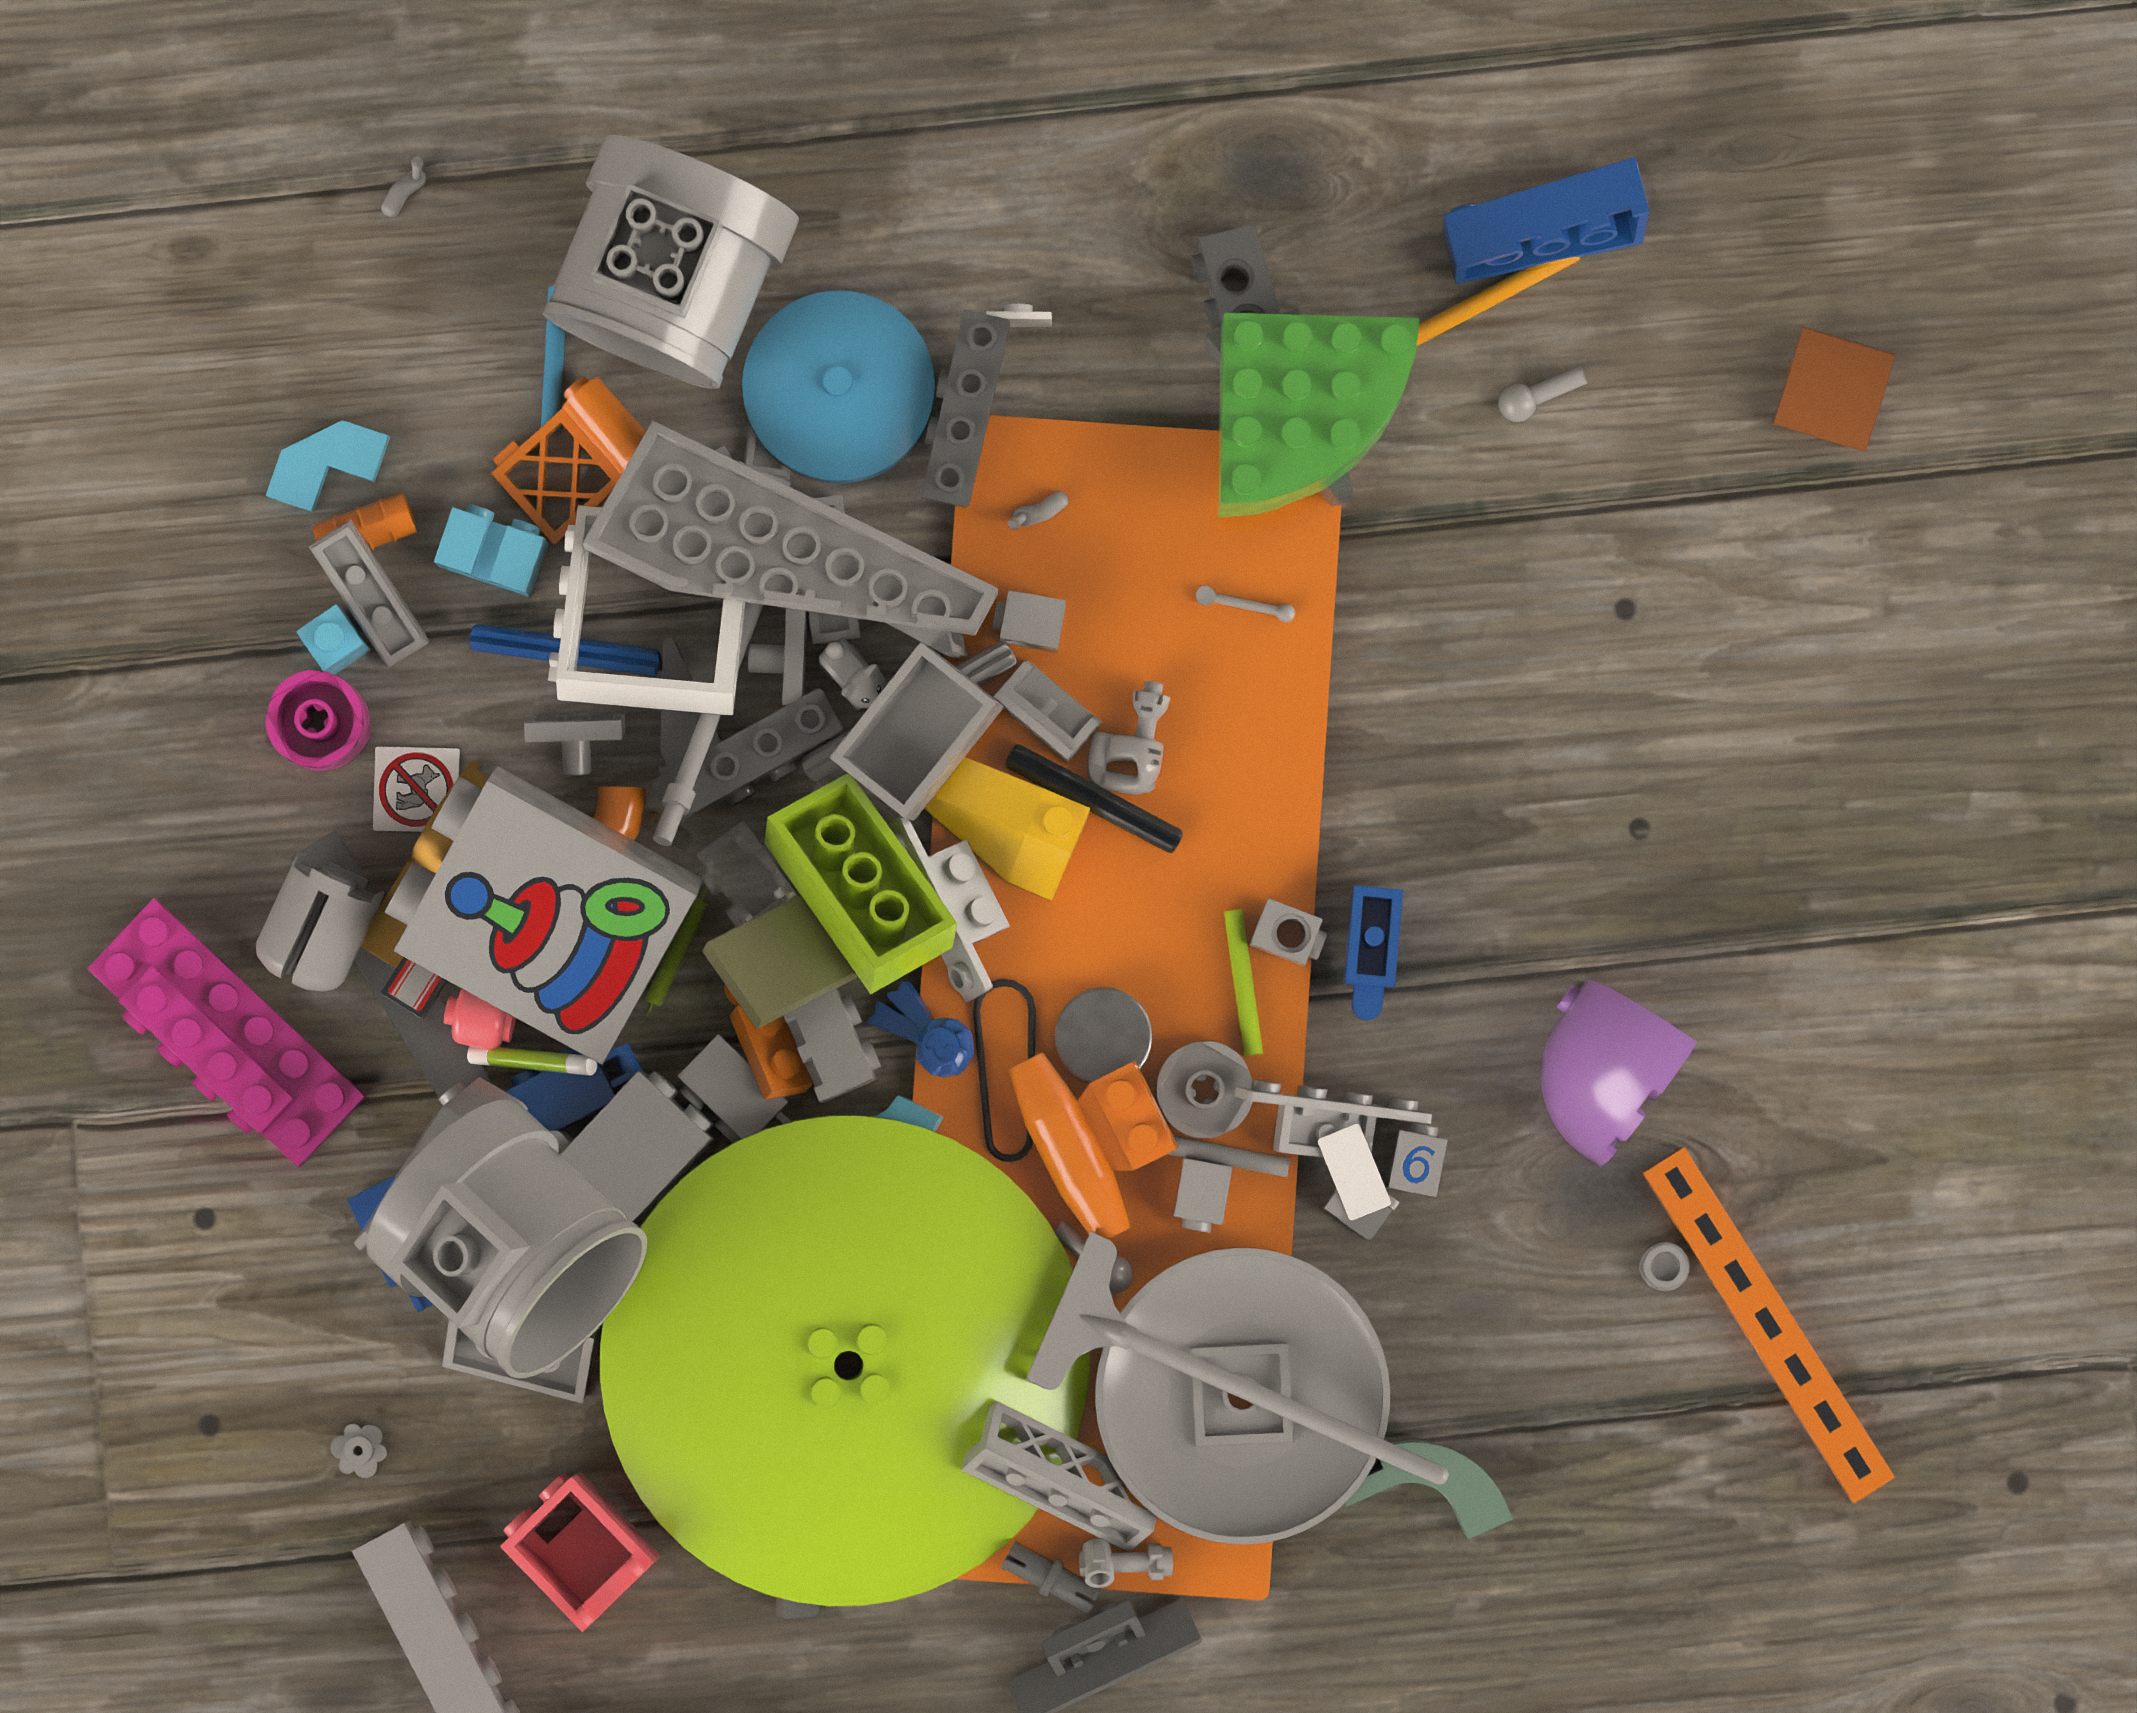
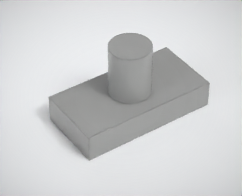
(785, 659)
(575, 735)

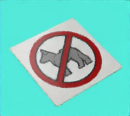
(411, 785)

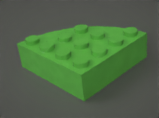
(1303, 401)

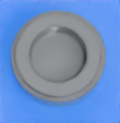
(1664, 1266)

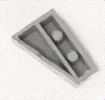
(832, 1046)

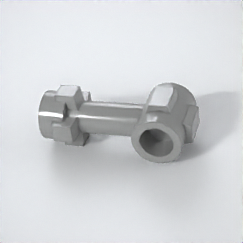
(1100, 1564)

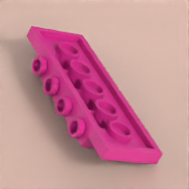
(225, 1034)

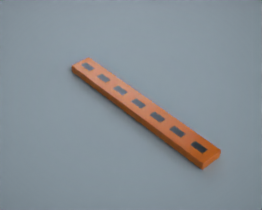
(1768, 1325)

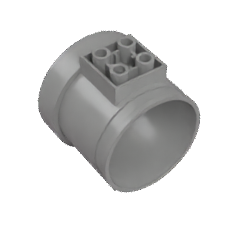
(668, 260)
(507, 1239)

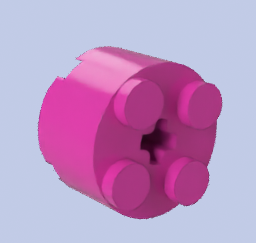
(291, 714)

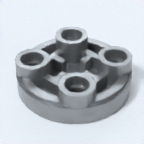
(1102, 1033)

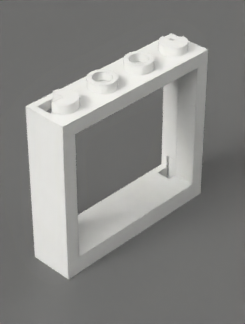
(633, 690)

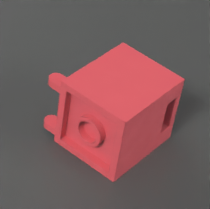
(588, 1559)

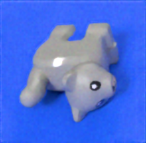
(848, 669)

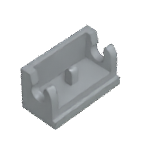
(1047, 711)

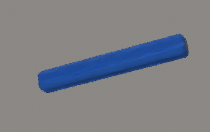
(540, 645)

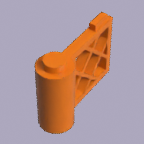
(599, 426)

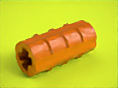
(377, 522)

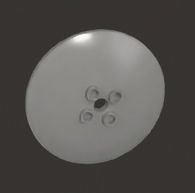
(1229, 1468)

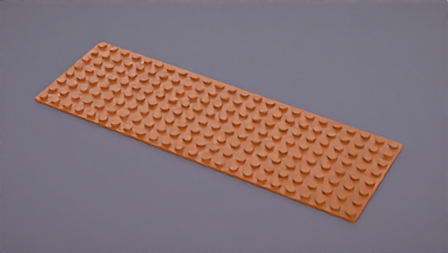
(1128, 916)

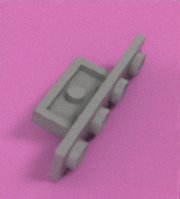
(968, 897)
(1310, 1115)

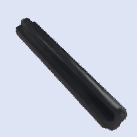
(1096, 798)

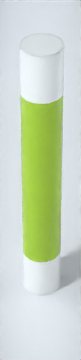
(533, 1060)

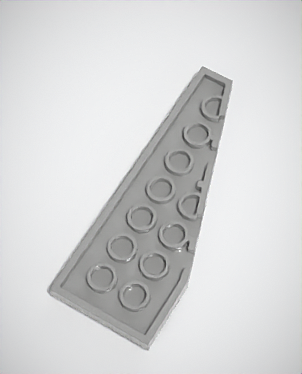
(741, 536)

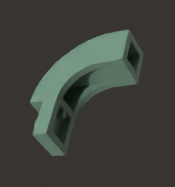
(1468, 1489)

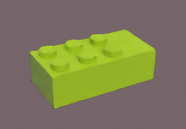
(860, 882)

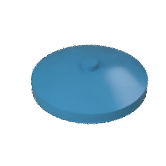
(838, 387)

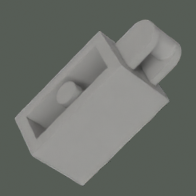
(728, 1087)

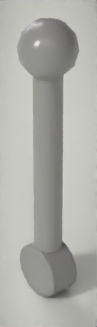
(1205, 596)

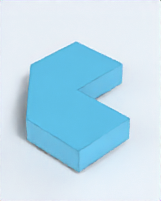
(305, 464)

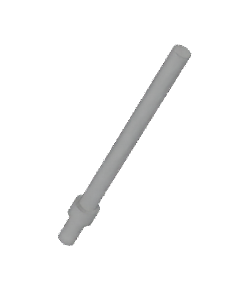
(680, 794)

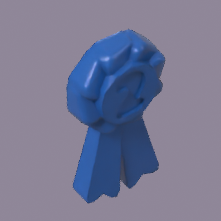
(942, 1044)

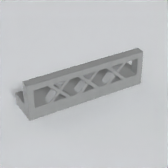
(1061, 1488)

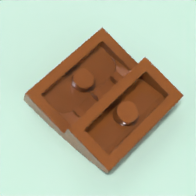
(1834, 389)

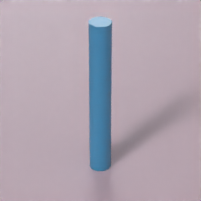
(552, 369)

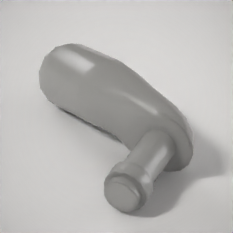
(403, 188)
(1039, 512)

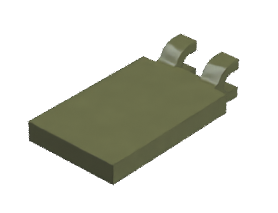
(778, 962)

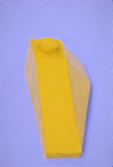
(1011, 824)

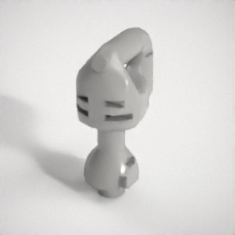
(1140, 748)

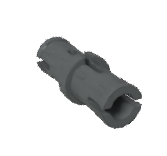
(1050, 1577)

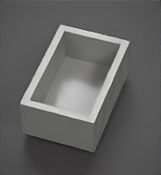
(916, 732)

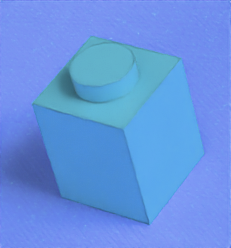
(333, 640)

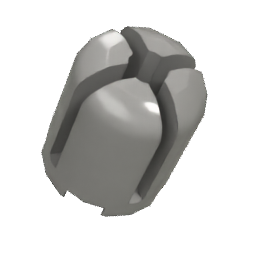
(317, 925)

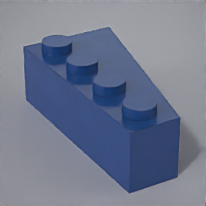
(1548, 223)

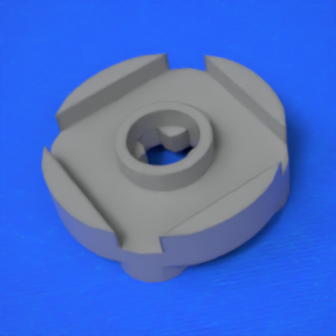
(1177, 1097)

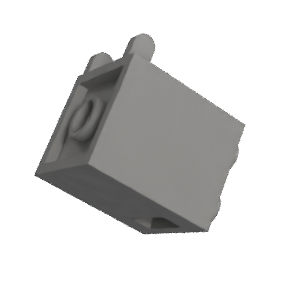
(639, 1144)

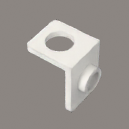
(1023, 316)

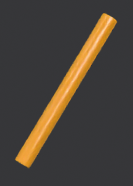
(1488, 298)

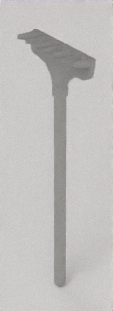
(1091, 1321)

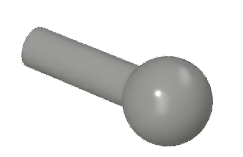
(1519, 401)
(1121, 1271)

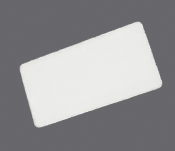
(1354, 1172)

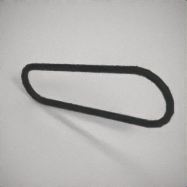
(982, 1070)

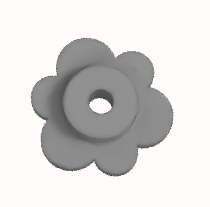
(373, 1451)

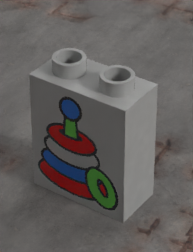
(542, 911)

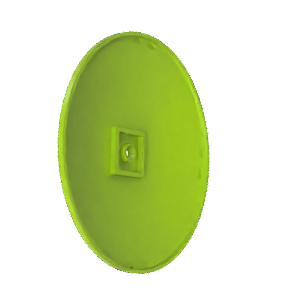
(731, 1338)

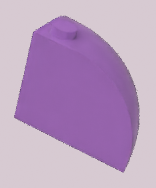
(1604, 1065)

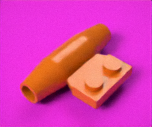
(1089, 1138)

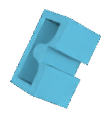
(491, 551)

